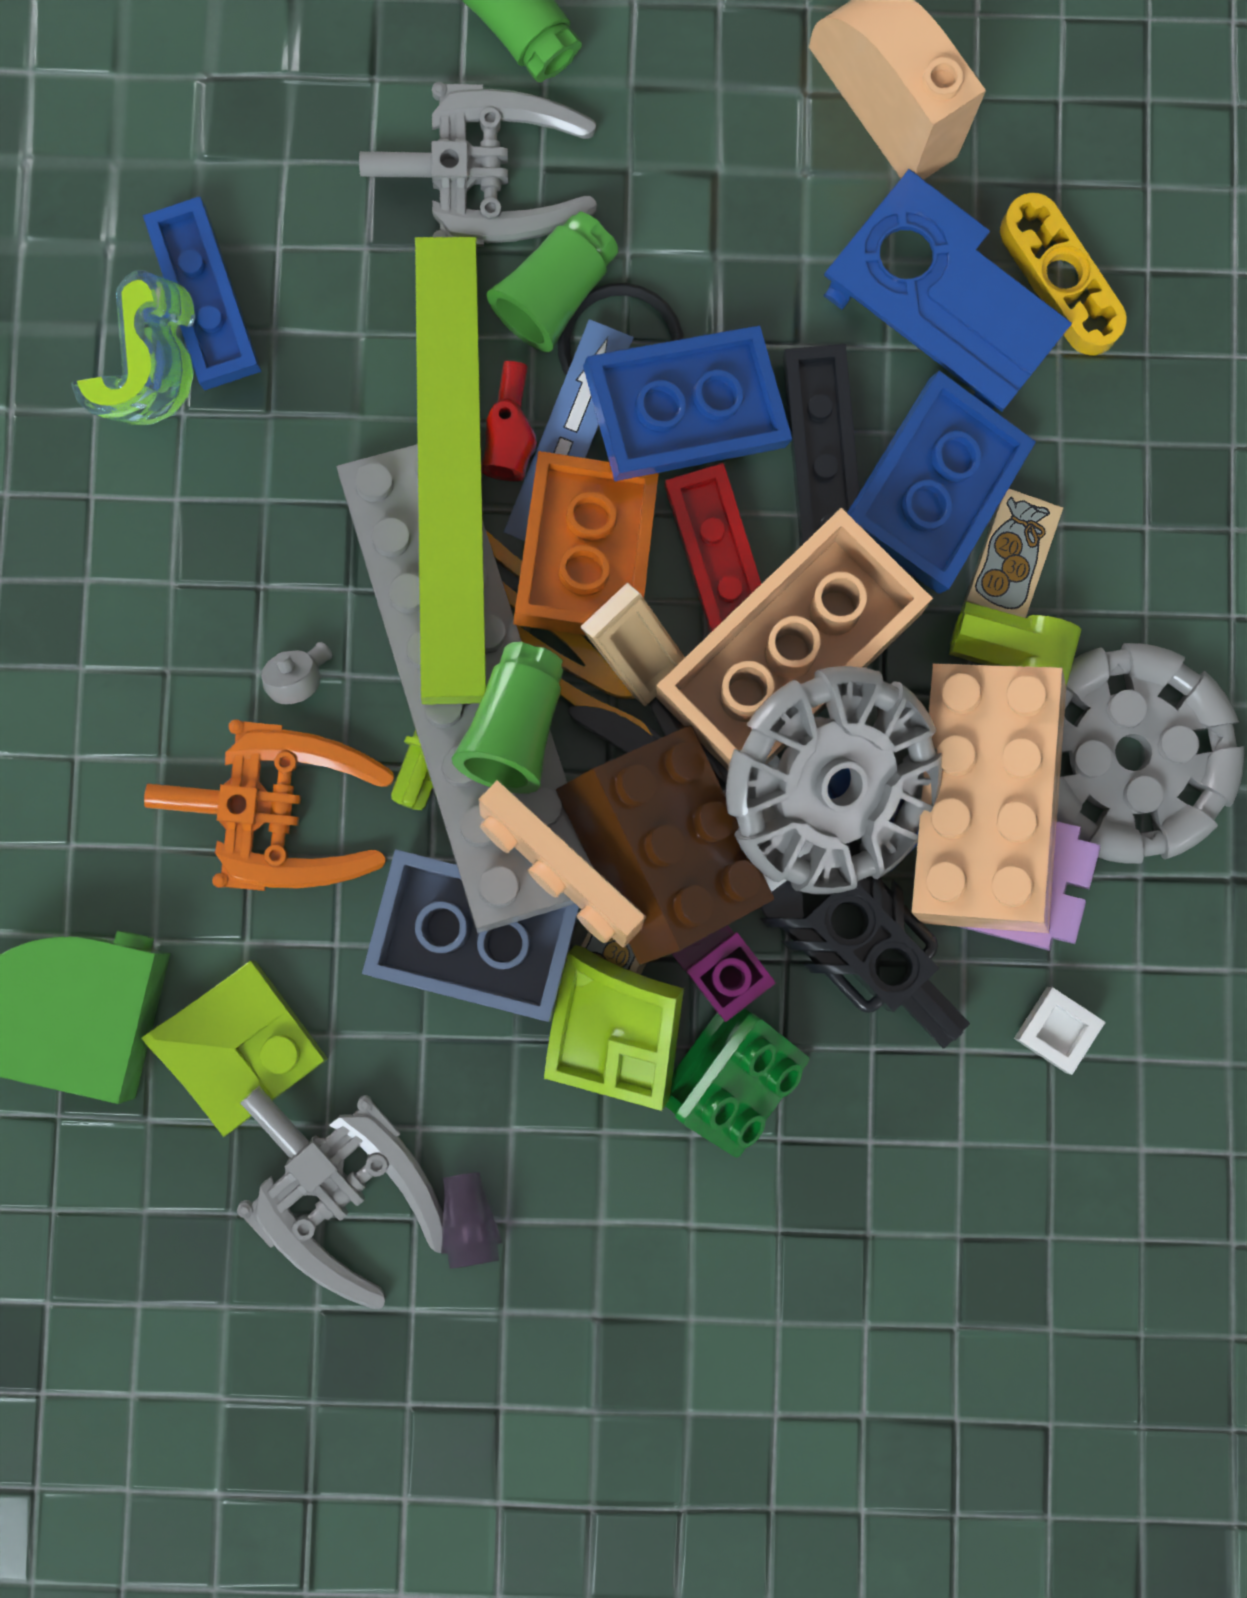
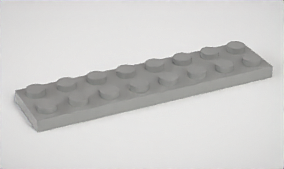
(385, 516)

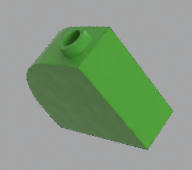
(80, 1013)

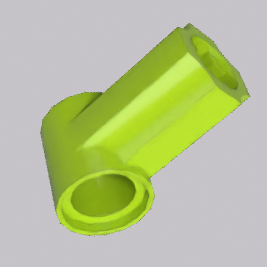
(1012, 640)

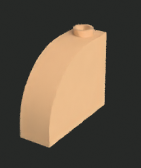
(900, 80)

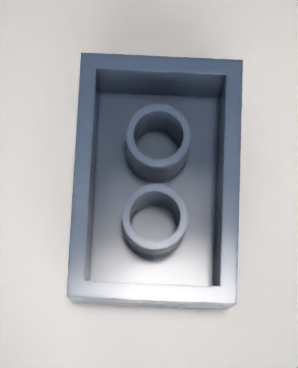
(431, 943)

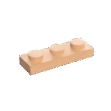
(558, 866)

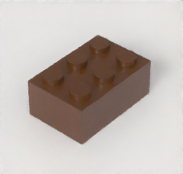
(665, 842)

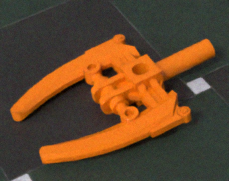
(246, 805)

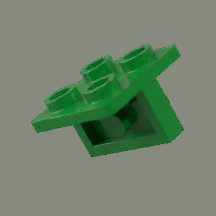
(734, 1080)

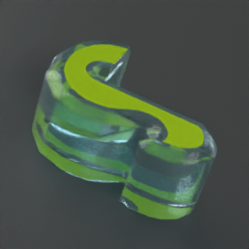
(153, 358)

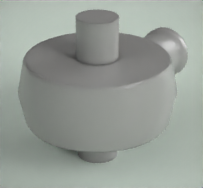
(294, 674)

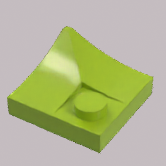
(614, 1031)
(233, 1043)

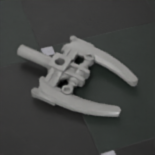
(459, 165)
(317, 1170)

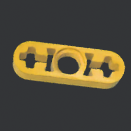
(1055, 228)

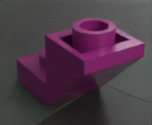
(725, 971)

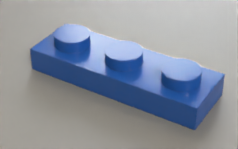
(192, 258)

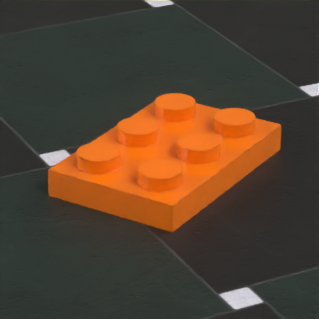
(582, 541)

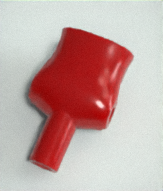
(508, 432)

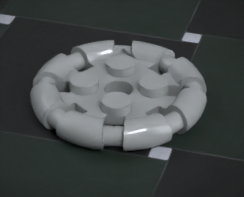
(1168, 747)
(813, 755)

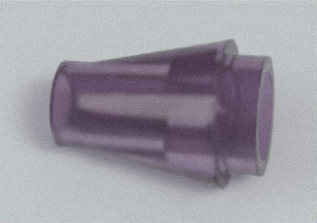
(468, 1223)

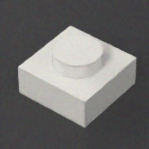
(1059, 1030)

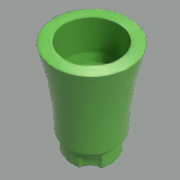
(533, 33)
(553, 281)
(513, 720)

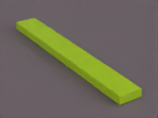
(449, 472)

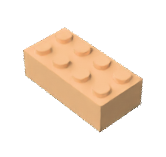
(821, 609)
(993, 825)

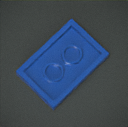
(687, 402)
(940, 481)

